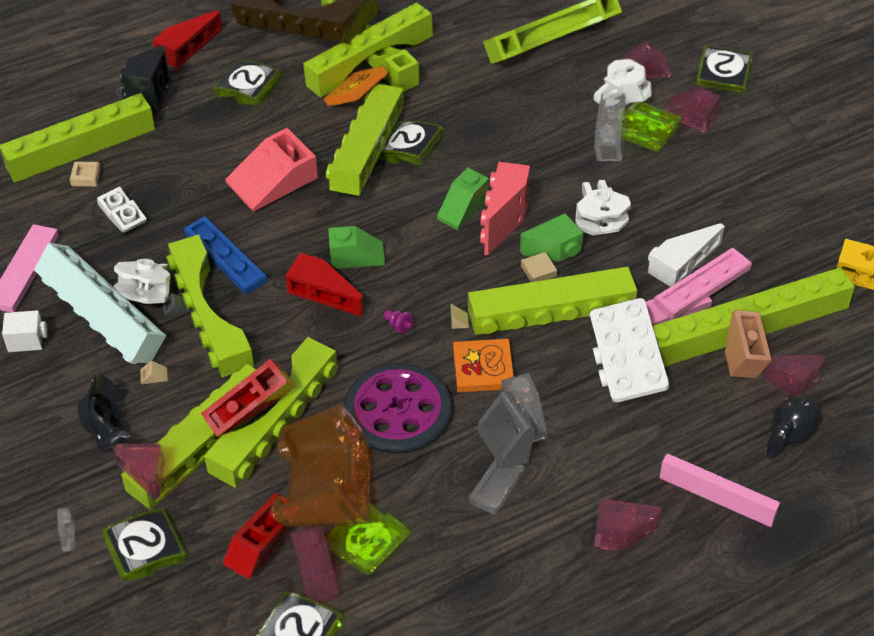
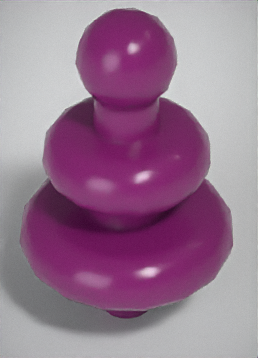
(400, 321)

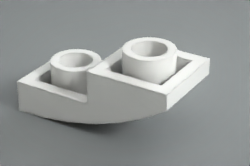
(121, 210)

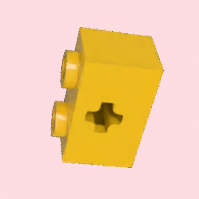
(858, 263)

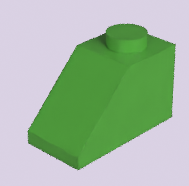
(464, 198)
(556, 237)
(354, 248)

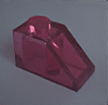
(695, 107)
(624, 523)
(314, 564)

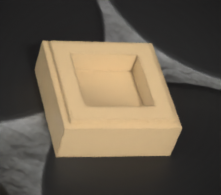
(85, 174)
(539, 267)

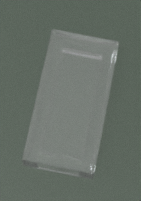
(495, 487)

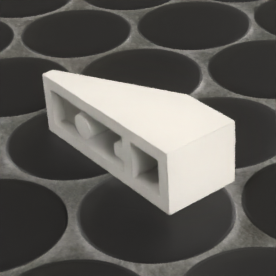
(683, 253)

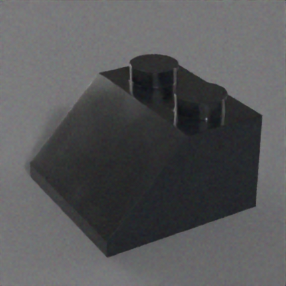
(147, 75)

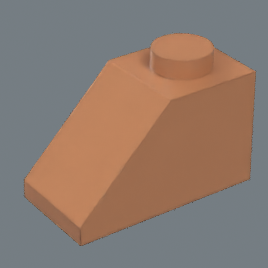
(746, 345)

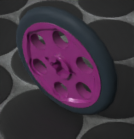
(399, 376)

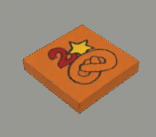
(355, 86)
(482, 364)

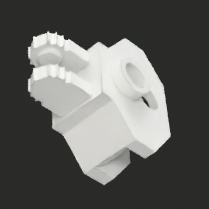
(621, 81)
(601, 208)
(143, 281)

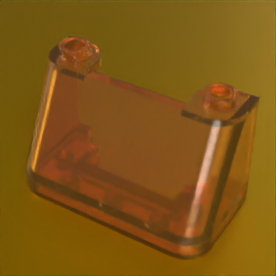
(326, 472)

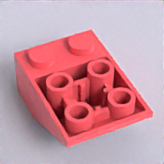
(273, 170)
(505, 203)

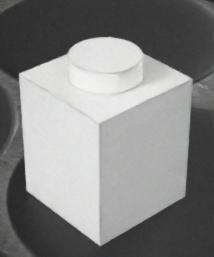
(23, 331)

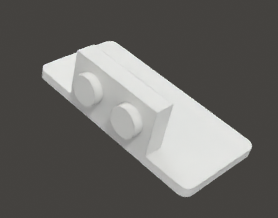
(628, 351)

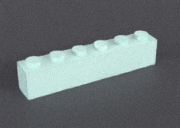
(99, 304)

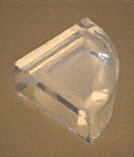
(66, 529)

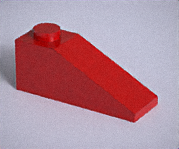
(188, 37)
(321, 283)
(248, 398)
(254, 541)

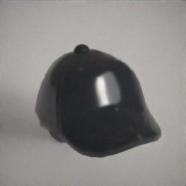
(101, 413)
(793, 422)

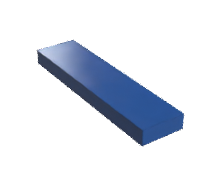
(227, 256)

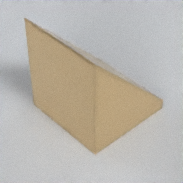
(459, 318)
(153, 373)

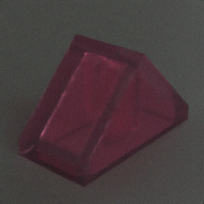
(652, 59)
(794, 373)
(143, 464)

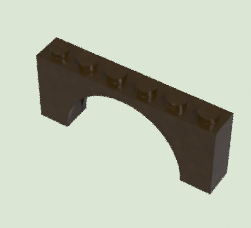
(334, 21)

